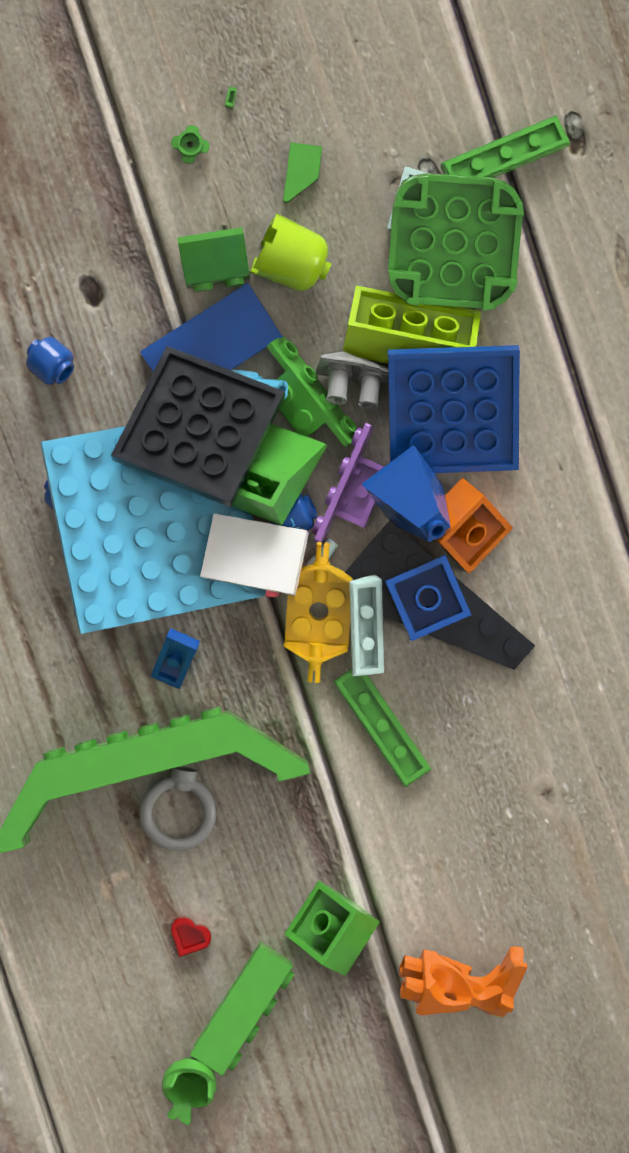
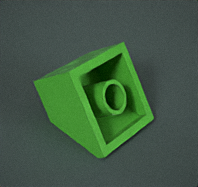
(331, 928)

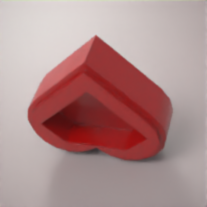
(188, 936)

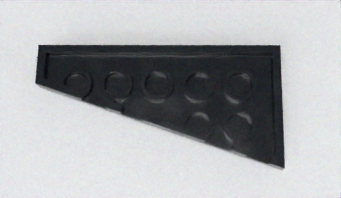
(480, 633)

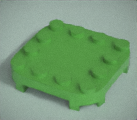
(455, 241)

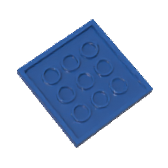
(456, 406)

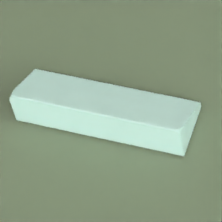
(366, 626)

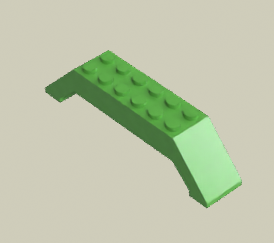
(139, 755)

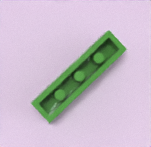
(241, 1009)

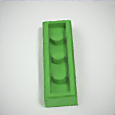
(510, 151)
(383, 727)

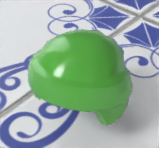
(188, 1086)

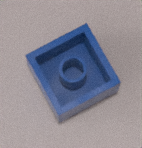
(427, 598)

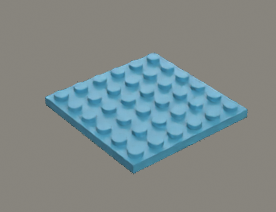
(130, 538)

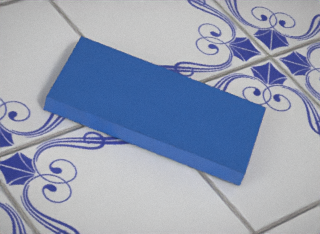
(221, 334)

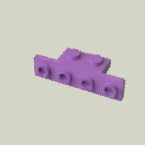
(350, 497)

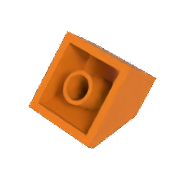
(474, 526)

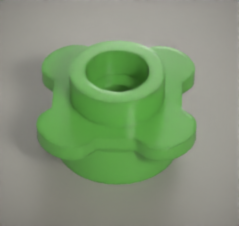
(199, 146)

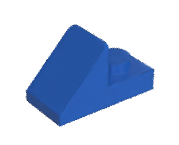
(175, 658)

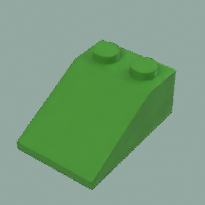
(214, 259)

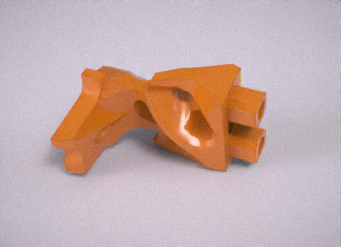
(445, 984)

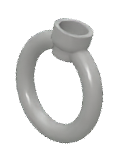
(181, 779)

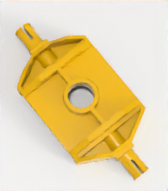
(314, 637)

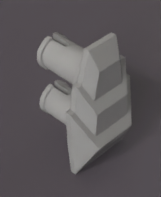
(345, 367)

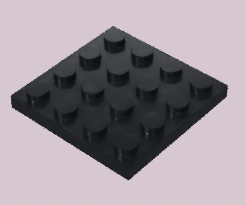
(198, 426)

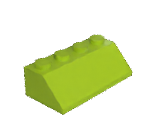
(386, 322)

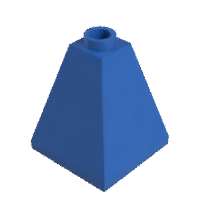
(411, 496)

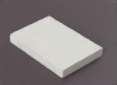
(254, 554)

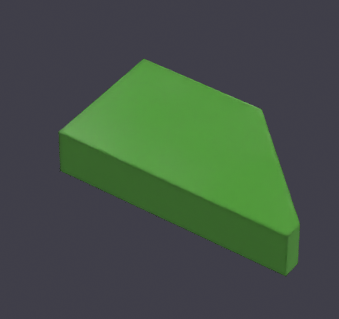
(301, 169)

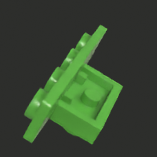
(306, 398)

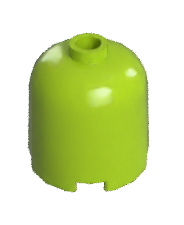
(291, 255)

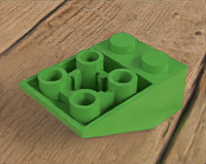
(278, 474)

